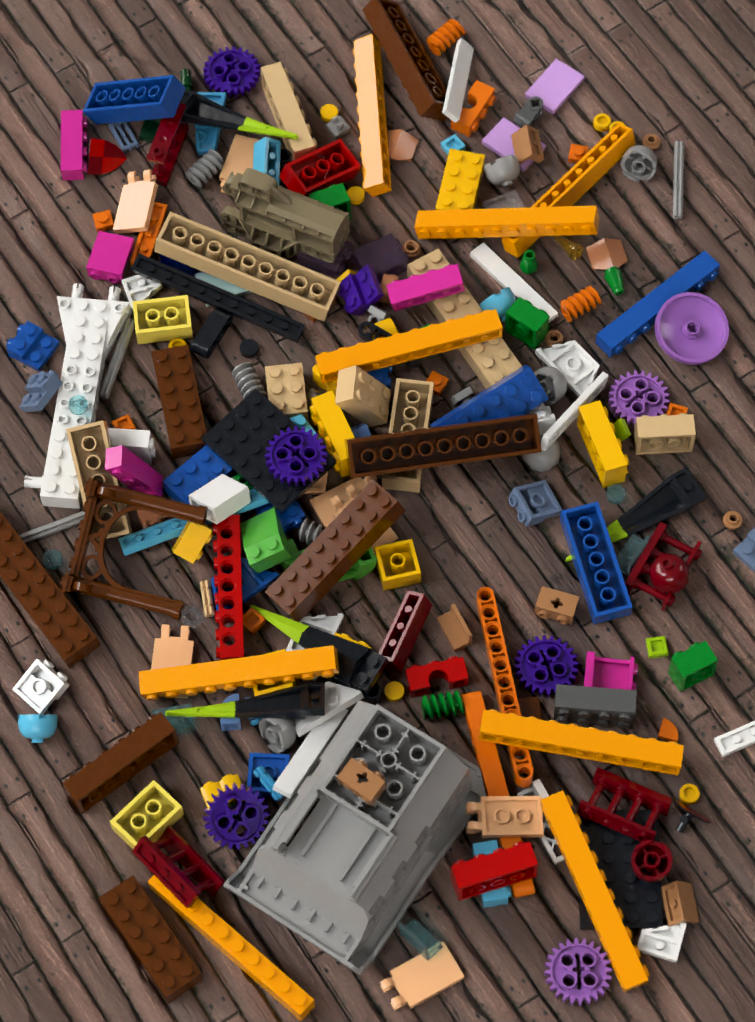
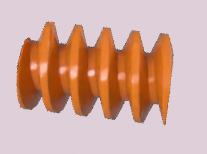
(445, 36)
(578, 302)

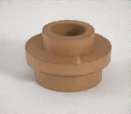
(652, 145)
(411, 244)
(553, 334)
(732, 525)

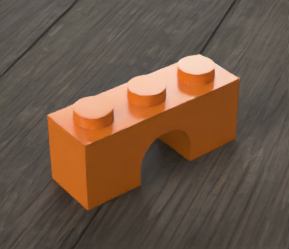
(481, 97)

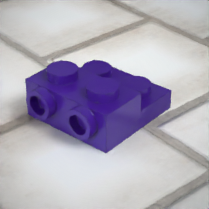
(360, 290)

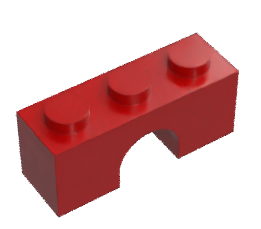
(451, 670)

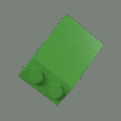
(265, 541)

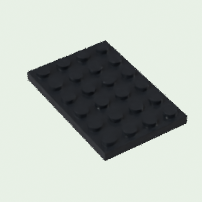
(242, 443)
(637, 899)

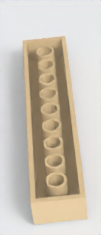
(247, 266)
(488, 359)

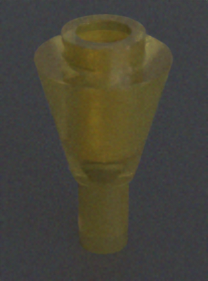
(571, 248)

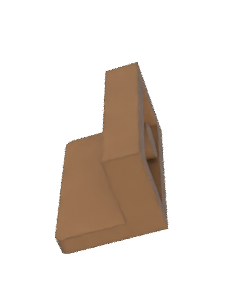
(527, 144)
(455, 629)
(679, 903)

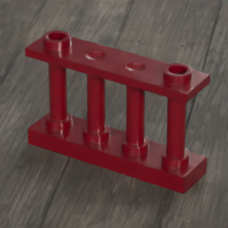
(167, 146)
(651, 550)
(631, 791)
(169, 874)

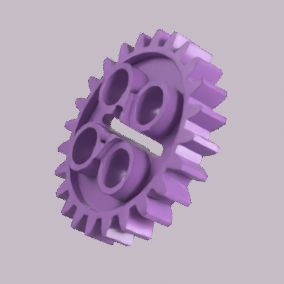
(638, 397)
(596, 971)

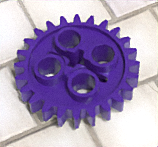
(231, 71)
(308, 445)
(529, 670)
(252, 823)

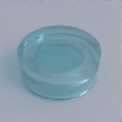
(78, 405)
(615, 494)
(52, 559)

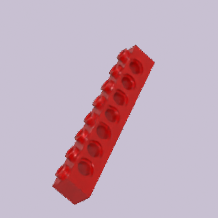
(231, 527)

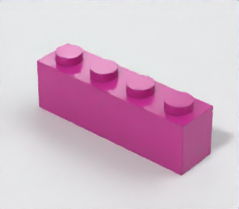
(72, 144)
(425, 287)
(133, 471)

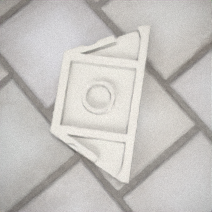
(573, 362)
(322, 622)
(336, 700)

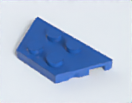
(251, 582)

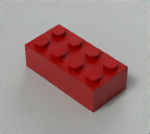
(320, 169)
(493, 870)

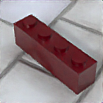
(405, 630)

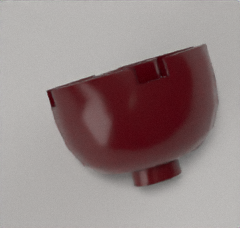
(669, 573)
(651, 861)

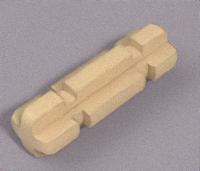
(207, 598)

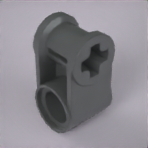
(529, 112)

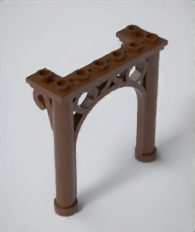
(115, 592)

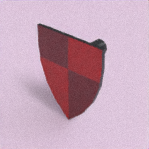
(103, 157)
(685, 819)

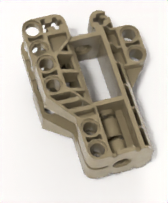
(282, 219)

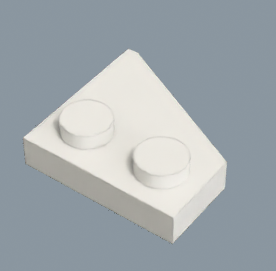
(139, 288)
(662, 941)

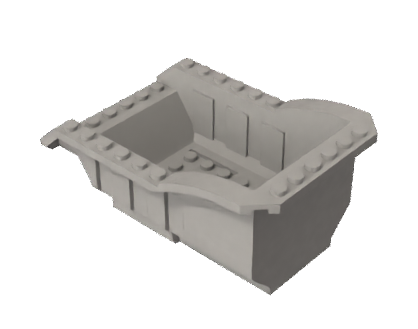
(354, 862)

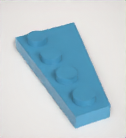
(208, 136)

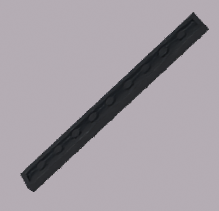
(218, 298)

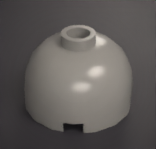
(639, 163)
(503, 171)
(552, 382)
(544, 460)
(279, 732)

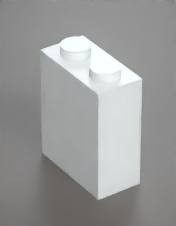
(136, 441)
(222, 497)

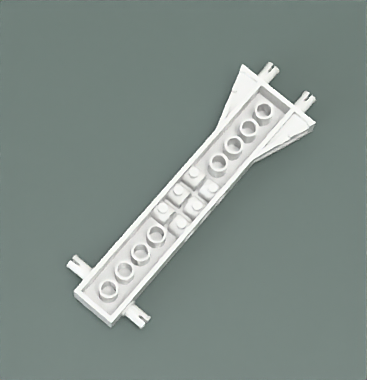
(89, 335)

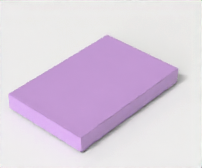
(555, 85)
(500, 141)

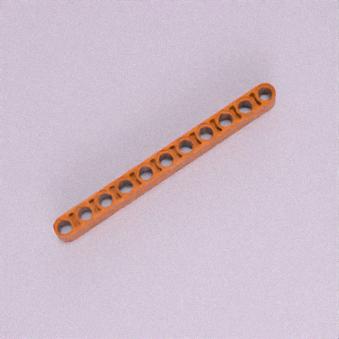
(502, 677)
(491, 771)

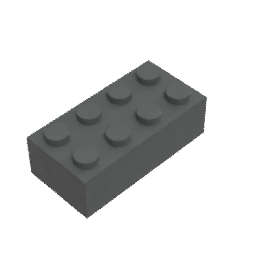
(594, 706)

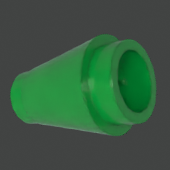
(528, 263)
(614, 279)

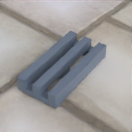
(128, 146)

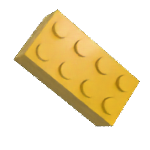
(461, 180)
(332, 428)
(602, 443)

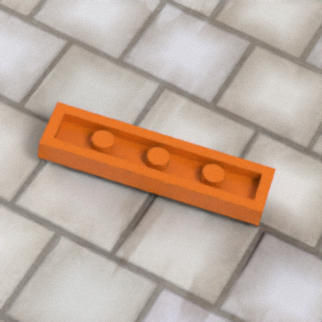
(147, 239)

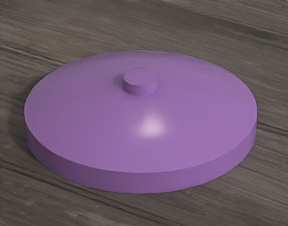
(691, 328)

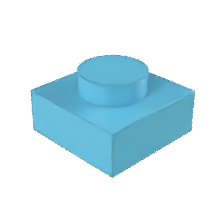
(452, 142)

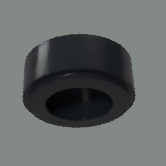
(248, 348)

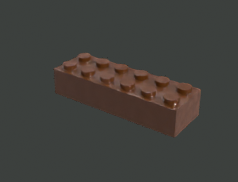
(179, 400)
(121, 762)
(150, 939)

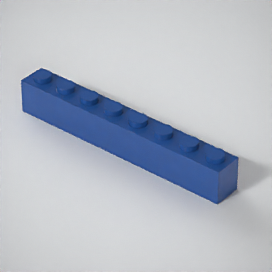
(643, 314)

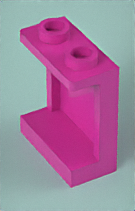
(110, 257)
(609, 672)

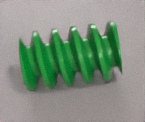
(442, 704)

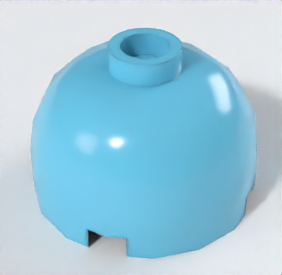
(500, 302)
(37, 726)

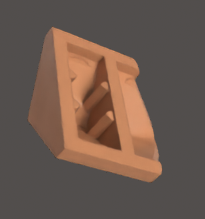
(401, 145)
(606, 254)

